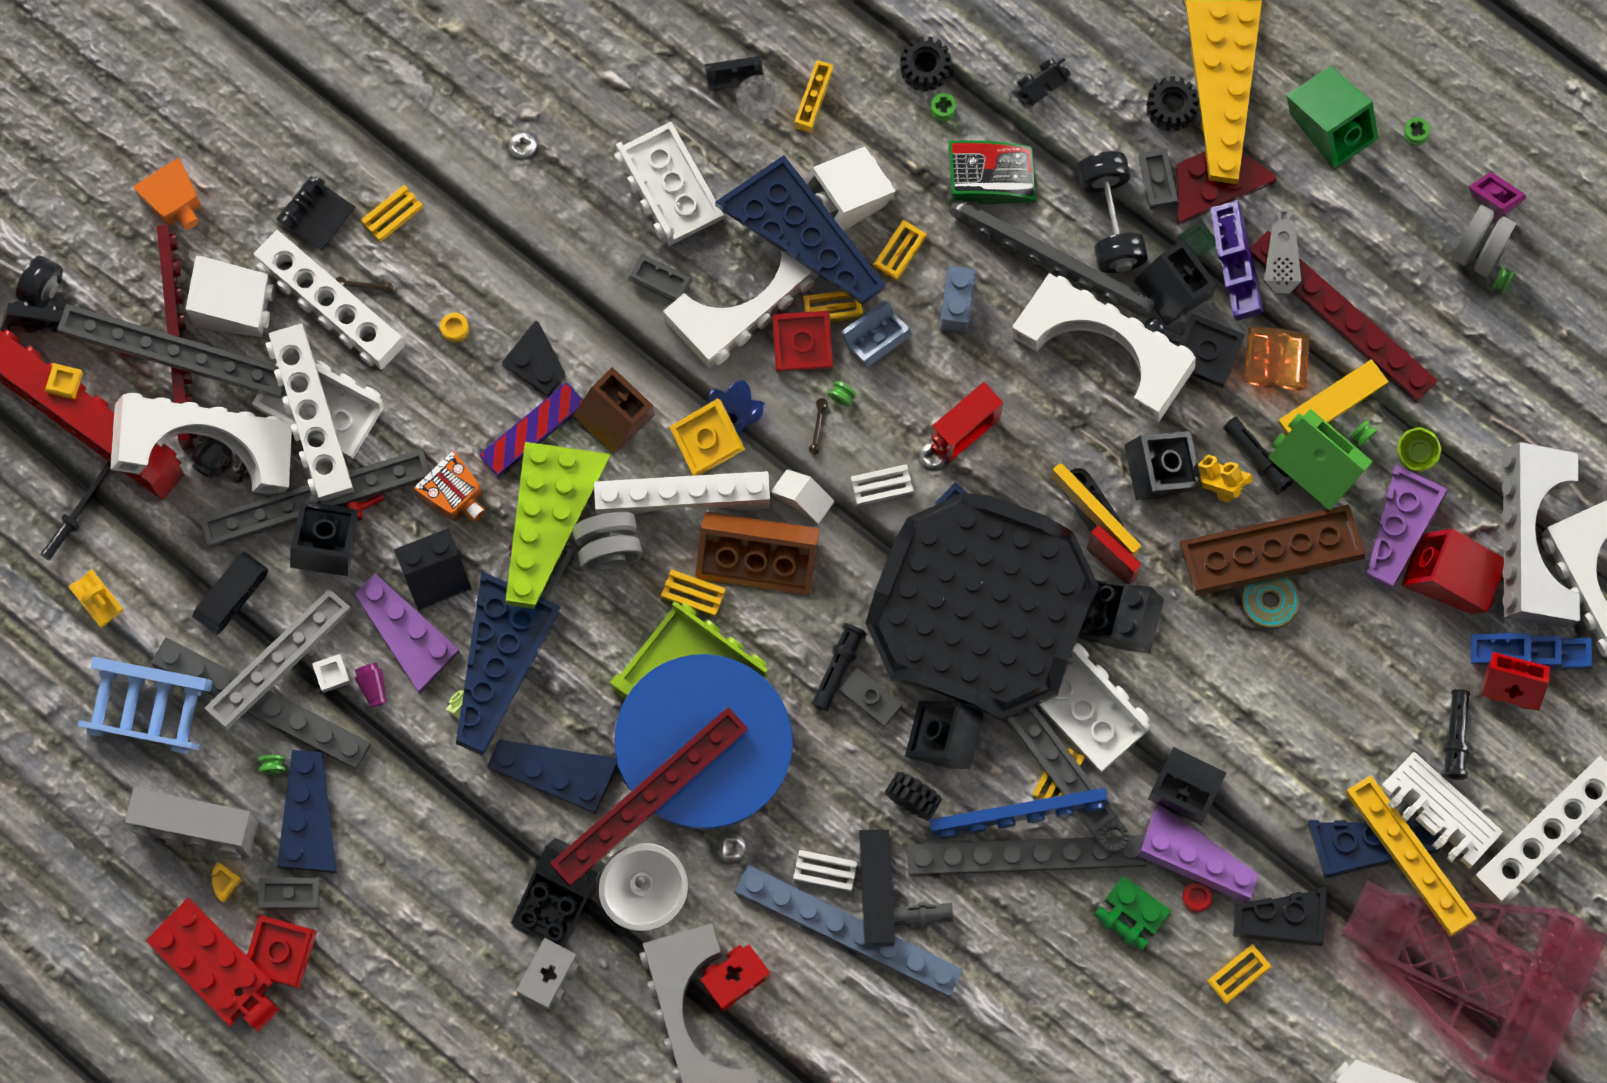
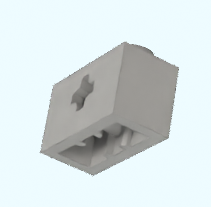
(533, 984)

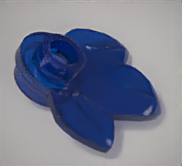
(739, 404)

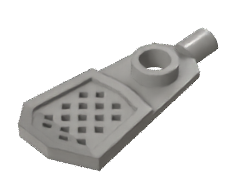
(1283, 251)

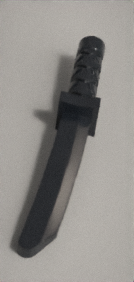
(70, 522)

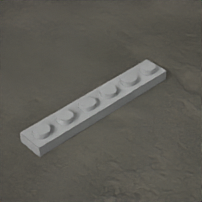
(277, 659)

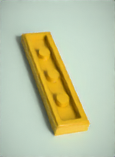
(1341, 395)
(1093, 508)

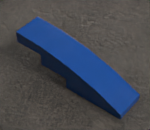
(1544, 650)

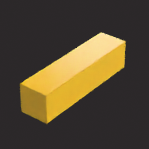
(813, 96)

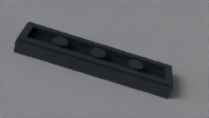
(876, 888)

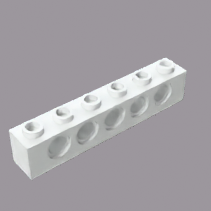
(278, 250)
(295, 341)
(1491, 879)

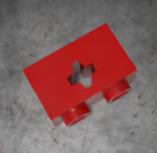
(1515, 681)
(751, 975)

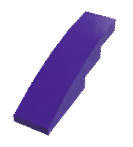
(1236, 260)

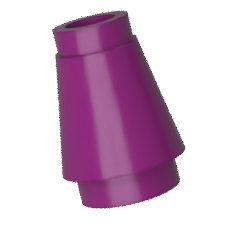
(372, 684)

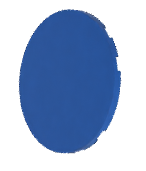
(674, 706)

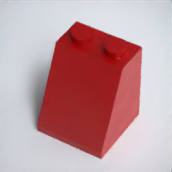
(1454, 571)

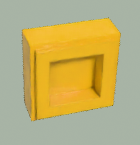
(64, 381)

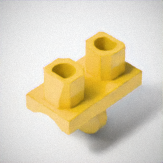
(1223, 479)
(96, 598)

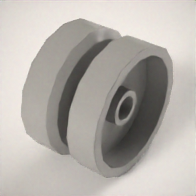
(1483, 240)
(607, 541)

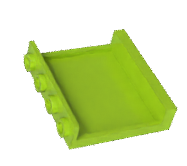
(681, 636)

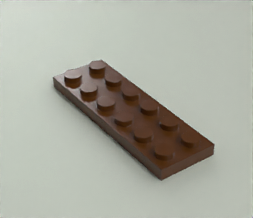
(1272, 550)

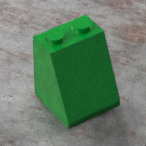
(1334, 116)

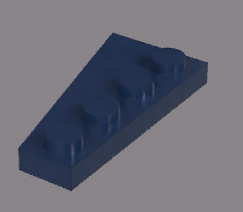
(558, 772)
(306, 825)
(1354, 846)

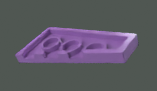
(1406, 516)
(411, 638)
(1191, 854)

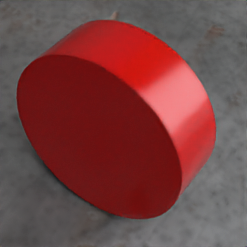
(1197, 897)

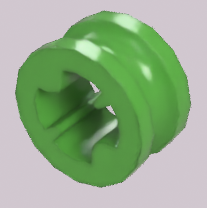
(935, 103)
(1419, 140)
(1503, 280)
(842, 394)
(1363, 434)
(271, 764)

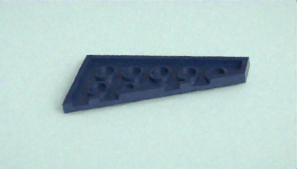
(793, 219)
(499, 658)

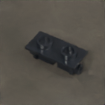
(732, 72)
(1032, 86)

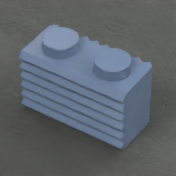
(957, 299)

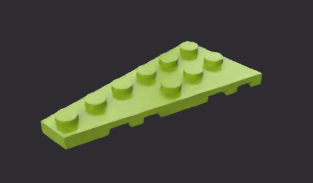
(549, 504)

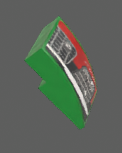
(991, 172)

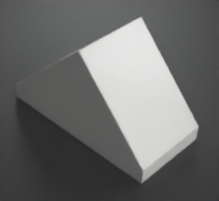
(803, 495)

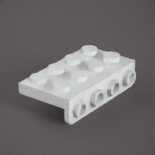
(668, 184)
(351, 407)
(1094, 712)

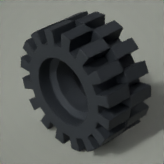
(925, 79)
(1178, 89)
(913, 795)

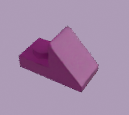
(1497, 195)

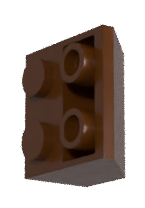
(613, 411)

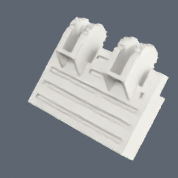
(1441, 810)

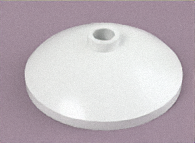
(645, 904)

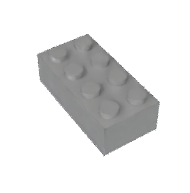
(191, 823)

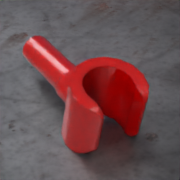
(364, 505)

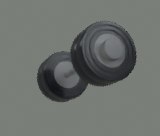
(1104, 173)
(38, 281)

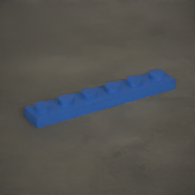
(1033, 811)

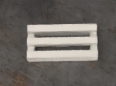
(880, 474)
(825, 870)

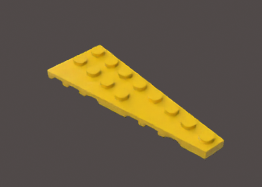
(1223, 62)

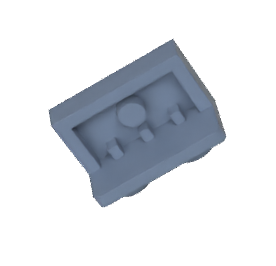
(875, 334)

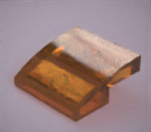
(1277, 358)

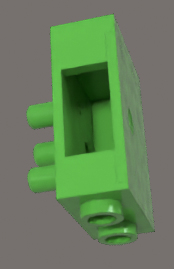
(1318, 458)

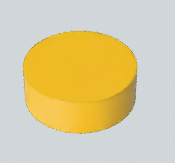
(454, 327)

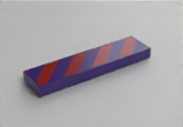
(532, 428)

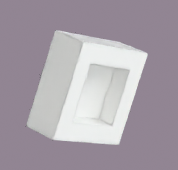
(331, 673)

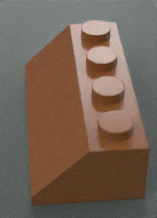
(757, 553)

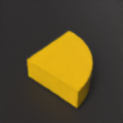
(224, 882)

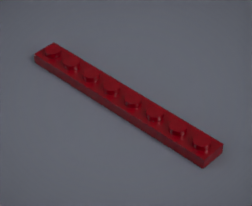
(174, 319)
(1355, 327)
(648, 797)

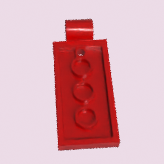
(214, 966)

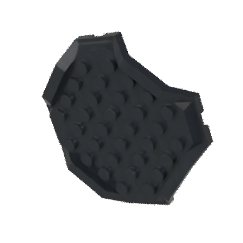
(982, 603)

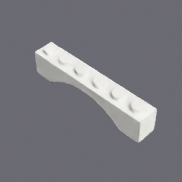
(727, 491)

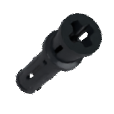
(1252, 448)
(843, 654)
(1458, 749)

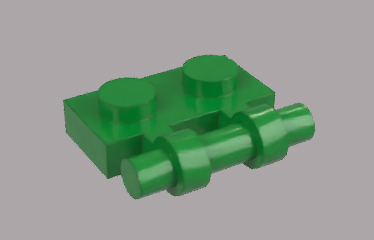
(1135, 905)

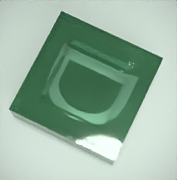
(1198, 239)

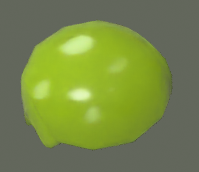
(1418, 449)

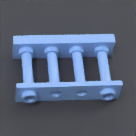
(136, 675)

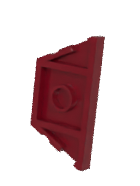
(1199, 194)

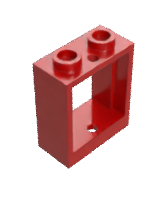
(965, 422)

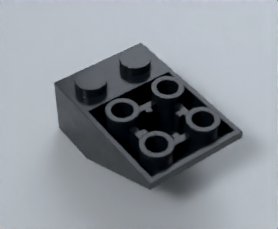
(1123, 617)
(549, 905)

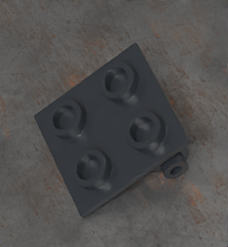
(316, 212)

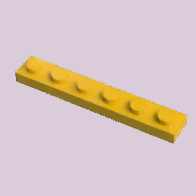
(1411, 856)

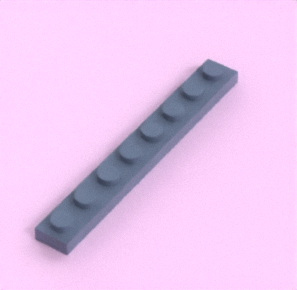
(846, 930)

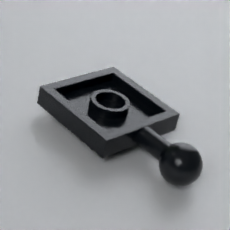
(1210, 343)

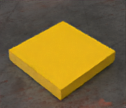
(707, 438)

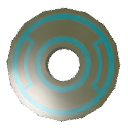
(1274, 617)

